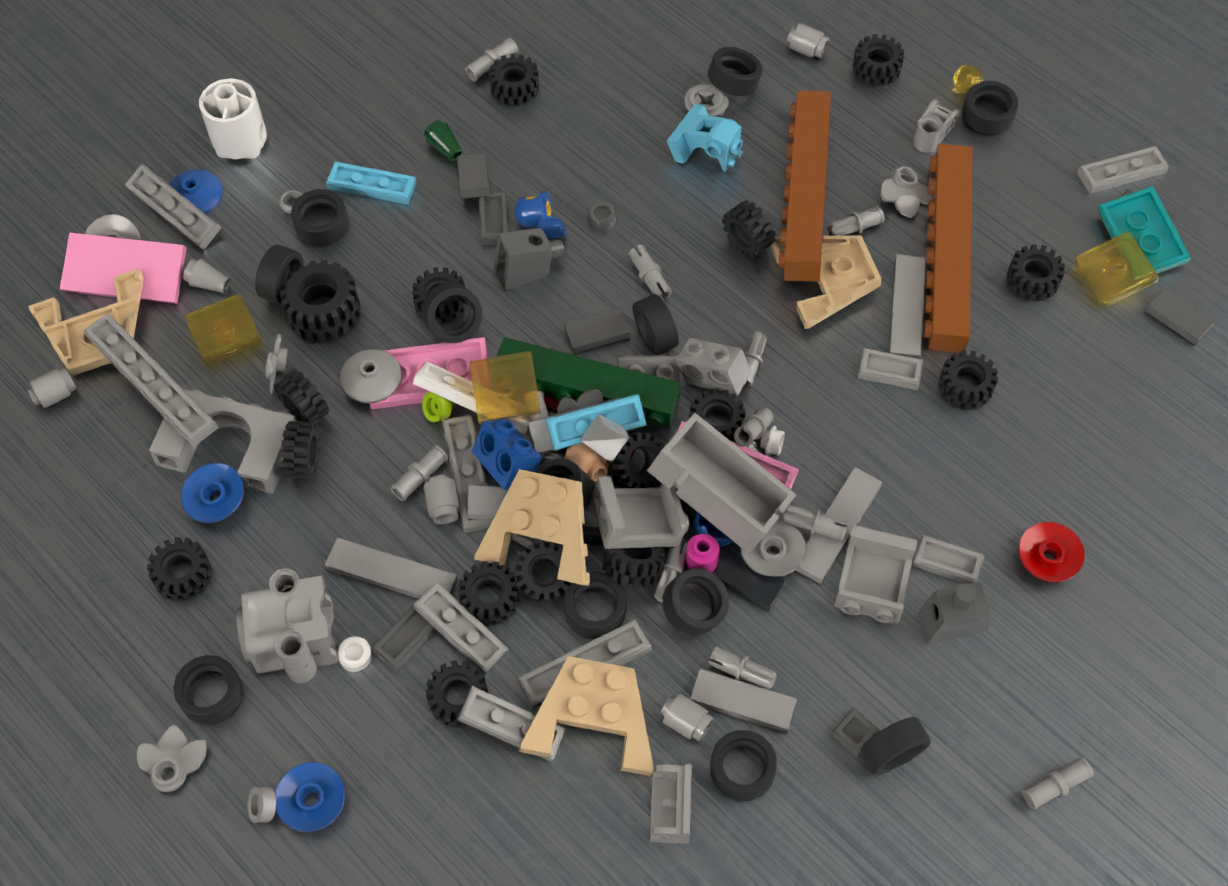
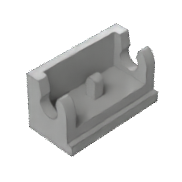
(671, 804)

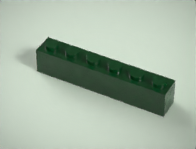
(571, 375)

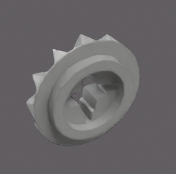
(707, 92)

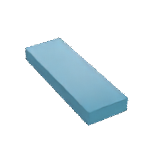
(371, 183)
(569, 427)

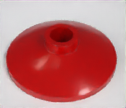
(1053, 540)

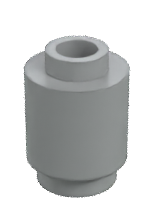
(807, 41)
(51, 387)
(442, 499)
(686, 717)

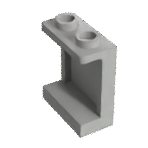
(638, 516)
(875, 574)

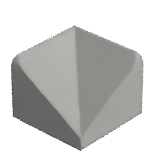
(605, 437)

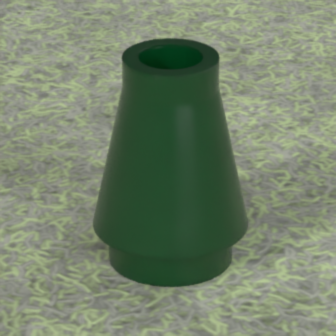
(441, 138)

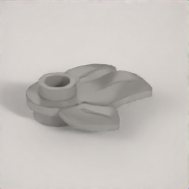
(905, 191)
(275, 362)
(171, 754)

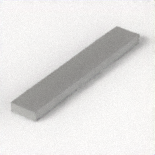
(151, 380)

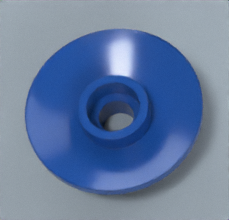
(199, 188)
(204, 485)
(300, 784)

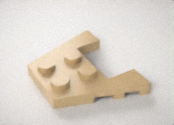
(844, 277)
(68, 336)
(545, 510)
(597, 699)

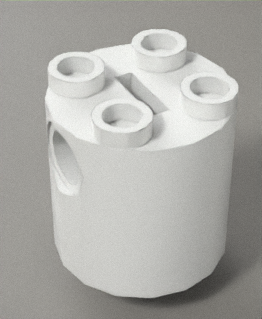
(233, 119)

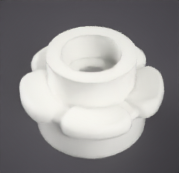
(772, 441)

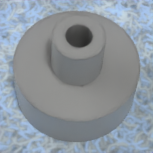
(261, 804)

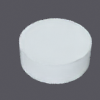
(354, 654)

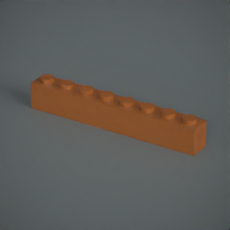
(806, 188)
(949, 250)

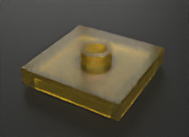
(1116, 269)
(223, 329)
(505, 387)

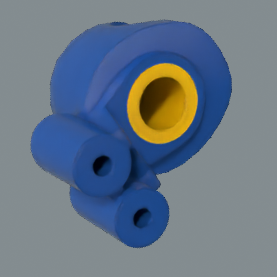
(536, 213)

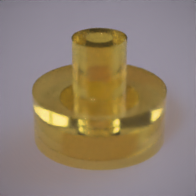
(966, 77)

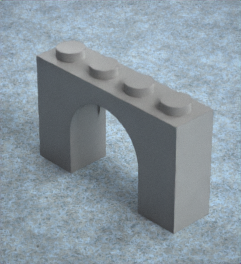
(262, 460)

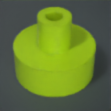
(436, 407)

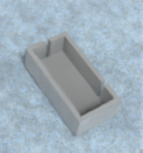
(721, 482)

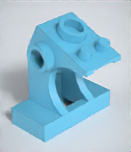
(715, 134)

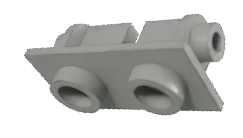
(656, 365)

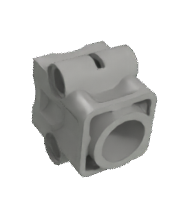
(288, 626)

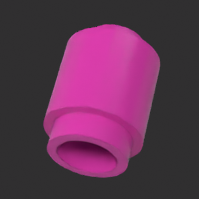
(702, 553)

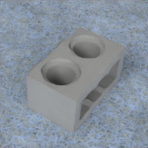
(713, 366)

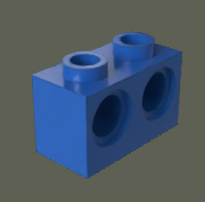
(504, 451)

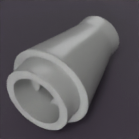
(205, 276)

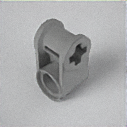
(934, 126)

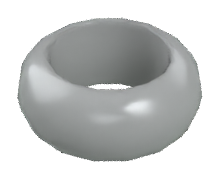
(292, 194)

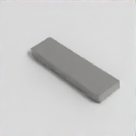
(173, 206)
(907, 306)
(465, 466)
(847, 506)
(386, 569)
(612, 648)

